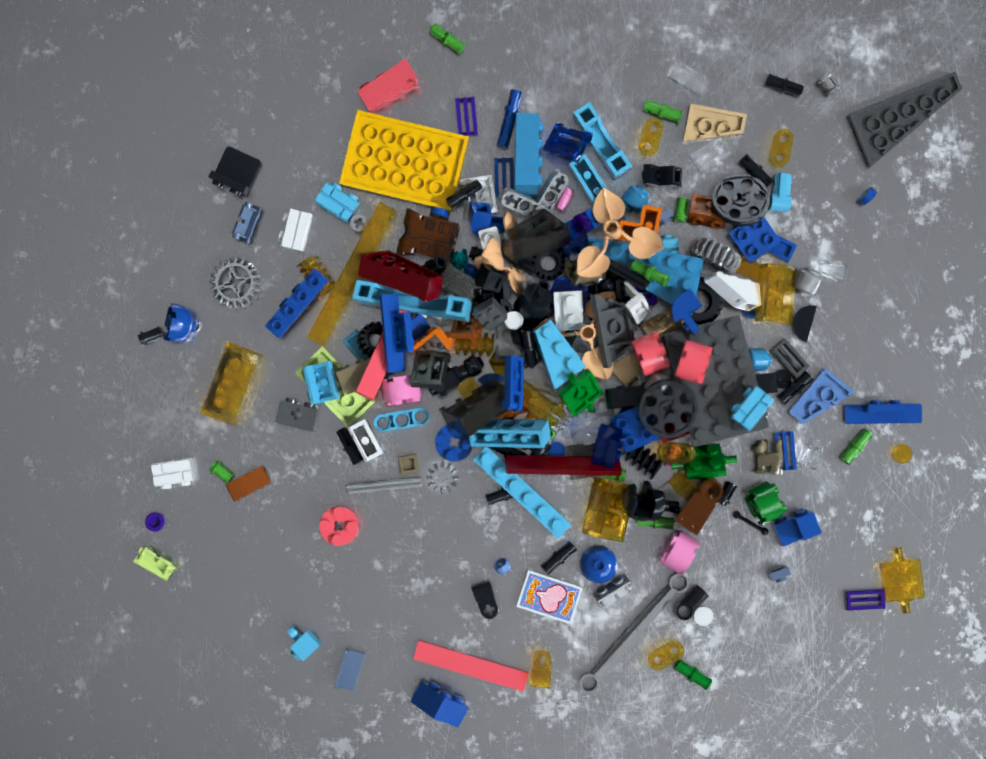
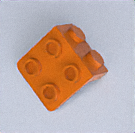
(445, 338)

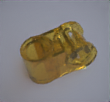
(541, 672)

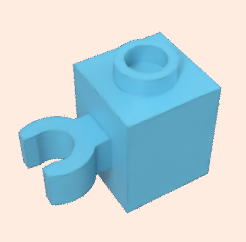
(304, 644)

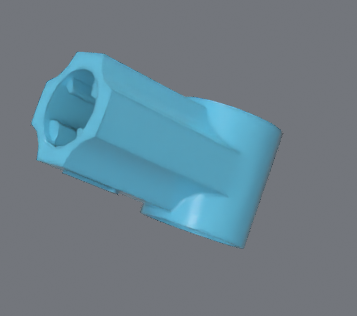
(781, 198)

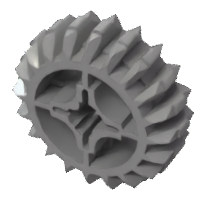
(716, 254)
(227, 284)

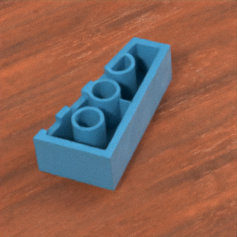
(527, 153)

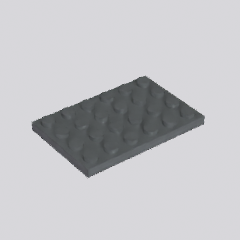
(725, 379)

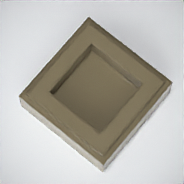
(408, 464)

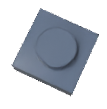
(665, 216)
(779, 574)

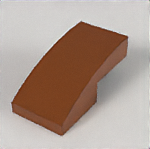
(247, 483)

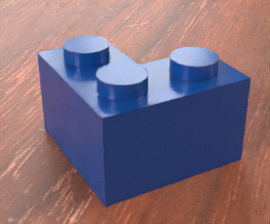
(798, 527)
(440, 704)

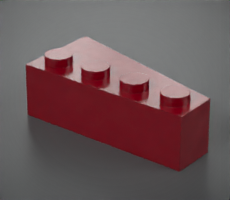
(400, 274)

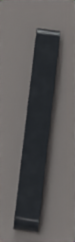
(631, 396)

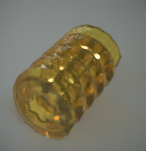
(310, 264)
(484, 344)

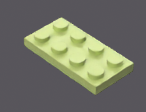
(346, 408)

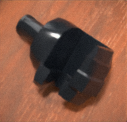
(535, 303)
(648, 504)

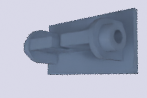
(244, 230)

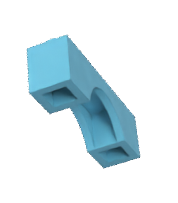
(601, 141)

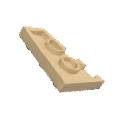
(712, 122)

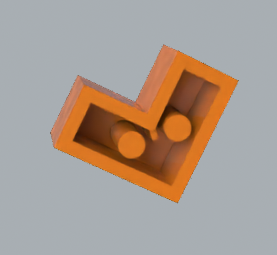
(649, 218)

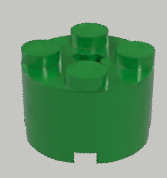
(764, 502)

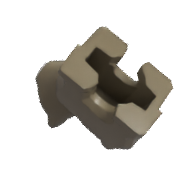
(571, 269)
(773, 459)

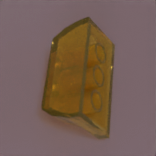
(231, 384)

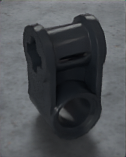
(485, 596)

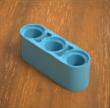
(392, 417)

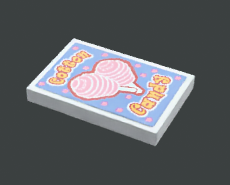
(549, 597)

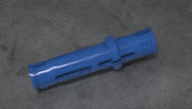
(509, 118)

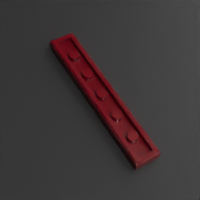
(558, 466)

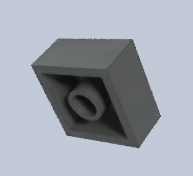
(490, 313)

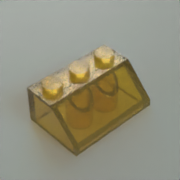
(776, 294)
(605, 511)

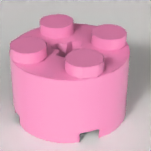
(399, 389)
(680, 552)

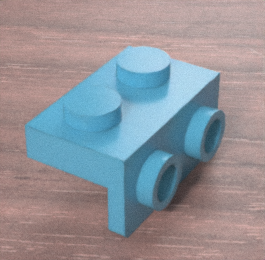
(321, 382)

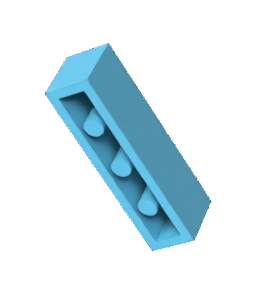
(588, 179)

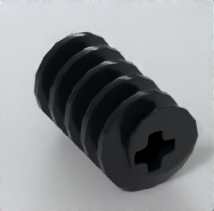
(644, 460)

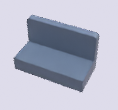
(349, 669)

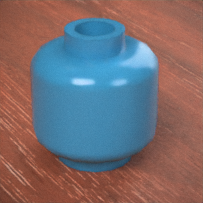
(635, 198)
(760, 359)

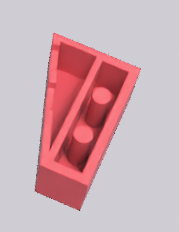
(388, 86)

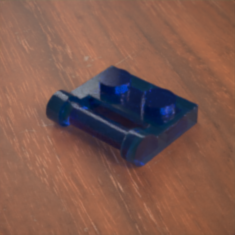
(565, 147)

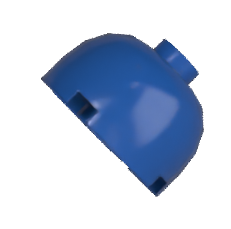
(178, 323)
(598, 564)

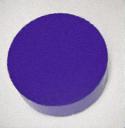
(581, 223)
(155, 521)

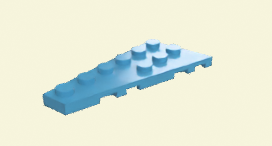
(683, 269)

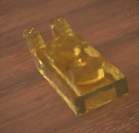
(540, 404)

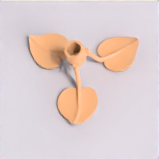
(606, 210)
(493, 256)
(591, 359)

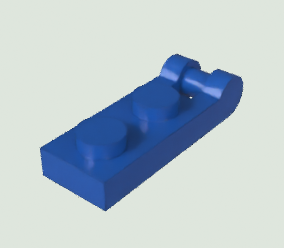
(513, 383)

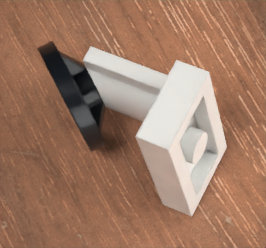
(637, 306)

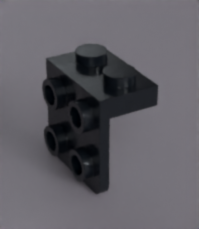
(235, 171)

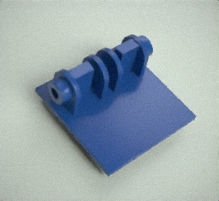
(754, 239)
(633, 429)

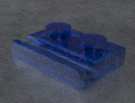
(576, 245)

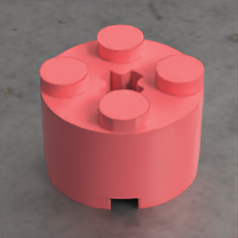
(650, 354)
(693, 362)
(350, 526)

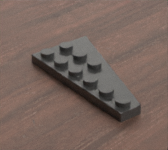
(893, 119)

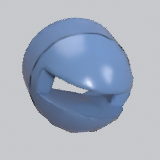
(502, 566)

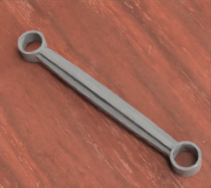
(633, 633)

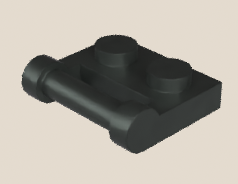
(423, 370)

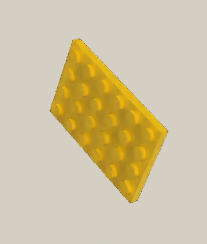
(403, 160)

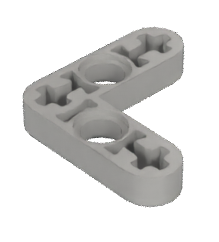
(540, 201)

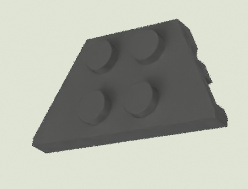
(612, 328)

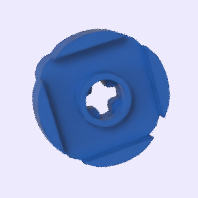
(452, 453)

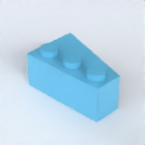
(556, 354)

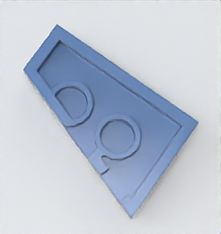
(820, 396)

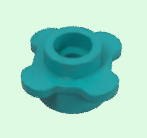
(460, 259)

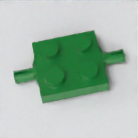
(580, 392)
(707, 463)

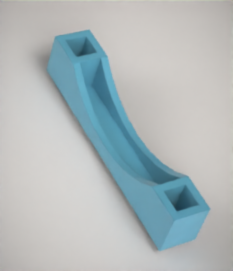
(445, 307)
(522, 493)

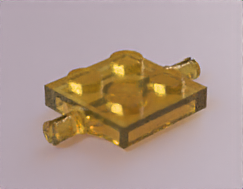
(903, 580)

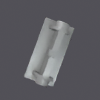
(605, 594)

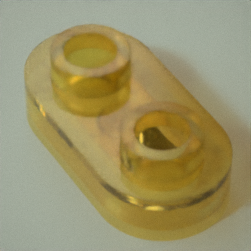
(650, 137)
(780, 148)
(677, 452)
(666, 656)

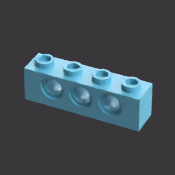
(512, 433)

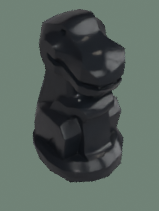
(455, 375)

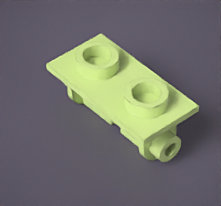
(154, 564)

